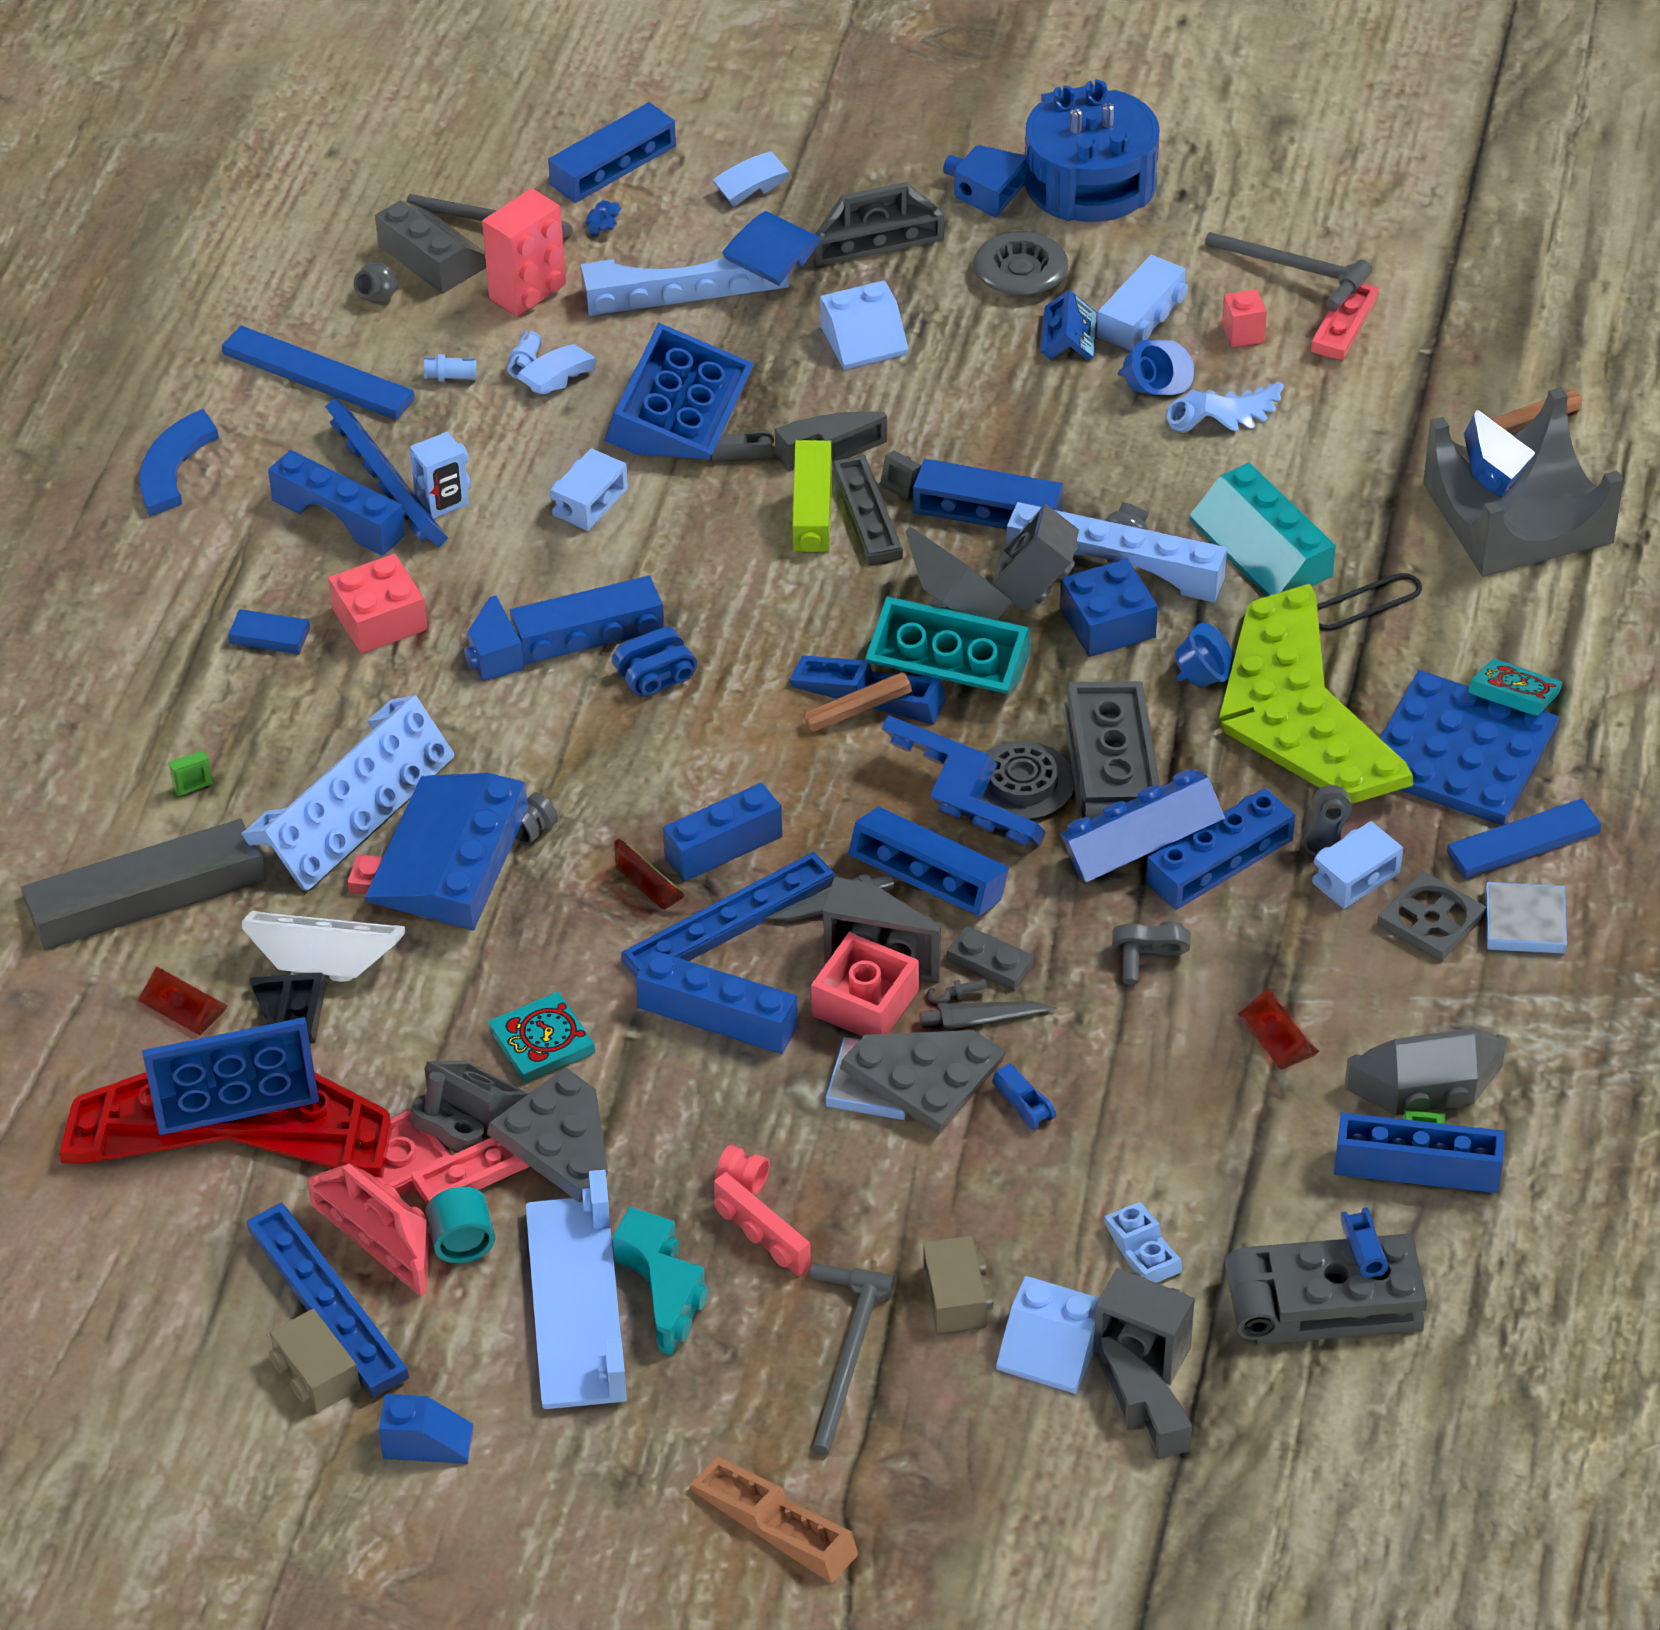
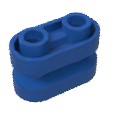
(654, 661)

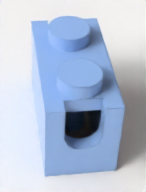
(589, 489)
(1357, 864)

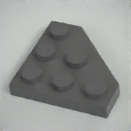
(924, 1071)
(556, 1132)

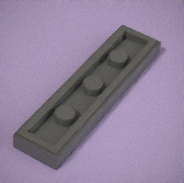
(867, 510)

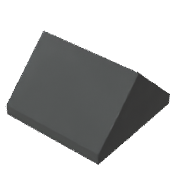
(475, 1090)

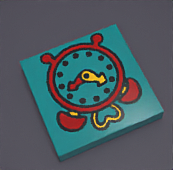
(1515, 687)
(541, 1037)

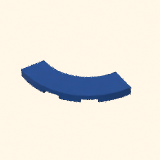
(165, 455)

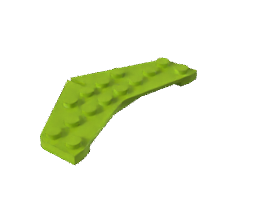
(1286, 713)

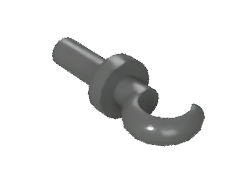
(959, 989)

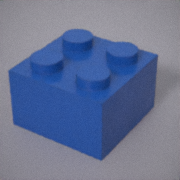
(1108, 607)

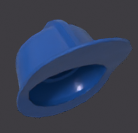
(1158, 368)
(1204, 656)

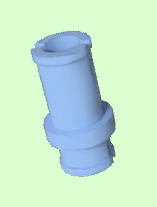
(523, 353)
(449, 368)

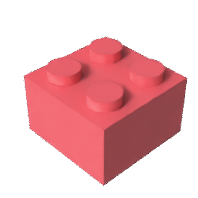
(378, 603)
(864, 987)

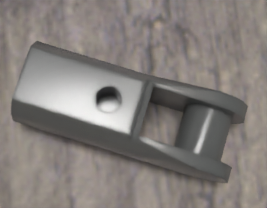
(746, 446)

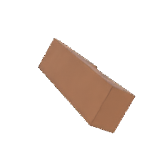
(765, 1511)

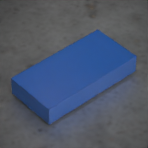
(269, 631)

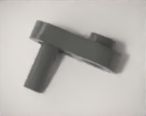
(1326, 825)
(1134, 939)
(440, 1119)

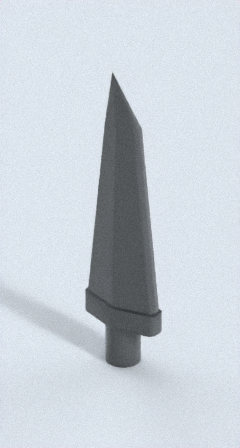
(815, 905)
(969, 1014)

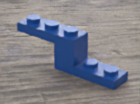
(963, 782)

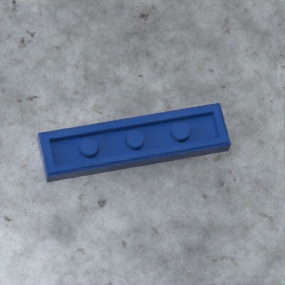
(1523, 838)

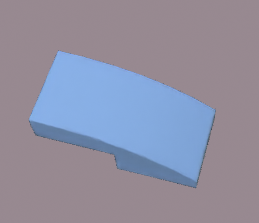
(745, 178)
(553, 368)
(1141, 1243)

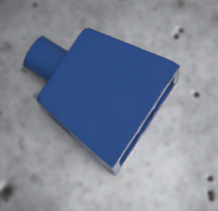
(987, 177)

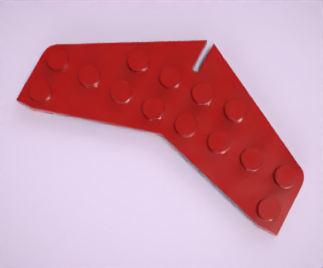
(329, 1133)

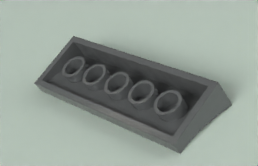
(143, 883)

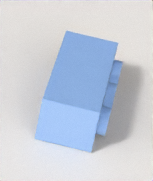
(1142, 303)

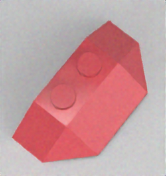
(376, 1221)

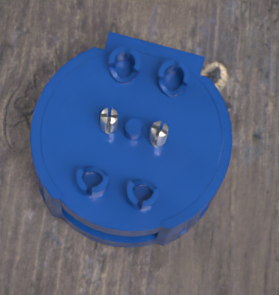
(1091, 153)

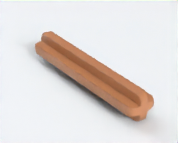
(1521, 418)
(857, 702)

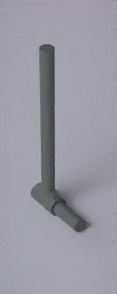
(465, 211)
(1349, 277)
(869, 1287)

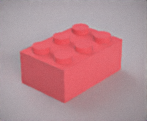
(524, 252)

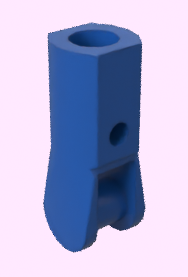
(1022, 1095)
(1364, 1243)

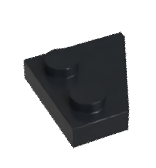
(291, 998)

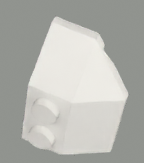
(320, 944)

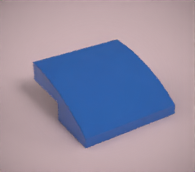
(771, 247)

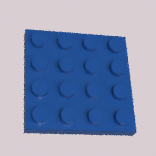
(1466, 747)

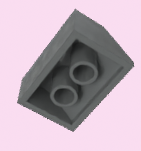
(428, 245)

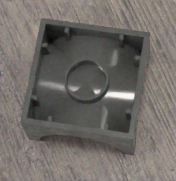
(1542, 515)

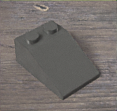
(953, 582)
(882, 919)

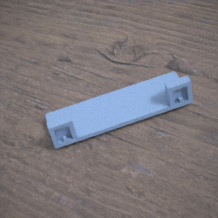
(354, 793)
(576, 1299)

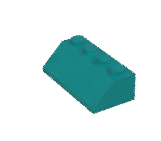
(1263, 532)
(950, 645)

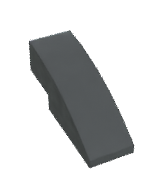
(847, 431)
(1145, 1399)

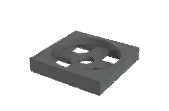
(1448, 899)

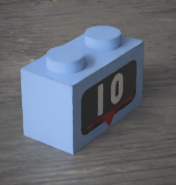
(440, 474)

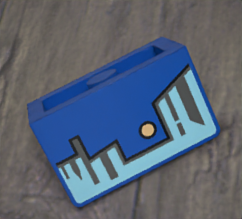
(1069, 323)

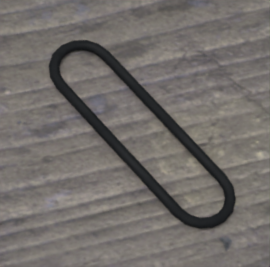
(1376, 609)

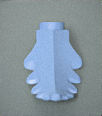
(1227, 409)

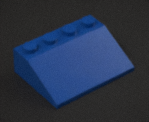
(678, 397)
(450, 847)
(231, 1076)

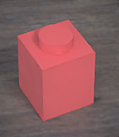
(1244, 318)

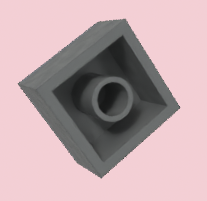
(1036, 558)
(1147, 1320)

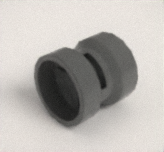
(540, 816)

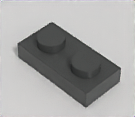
(990, 958)

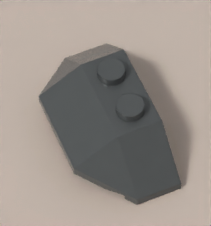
(878, 223)
(1427, 1070)

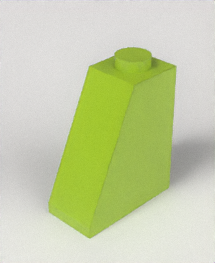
(812, 496)

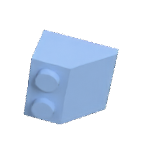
(863, 325)
(1049, 1335)

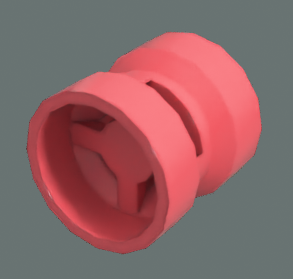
(747, 1170)

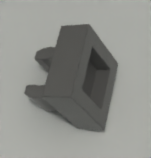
(899, 474)

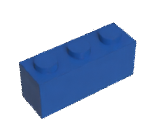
(722, 831)

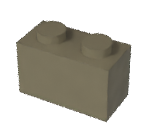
(956, 1285)
(314, 1361)

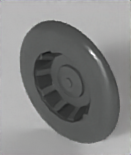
(1021, 263)
(1031, 777)

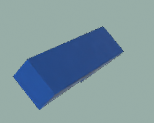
(843, 676)

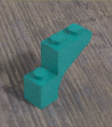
(677, 1287)

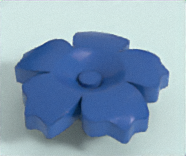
(602, 217)

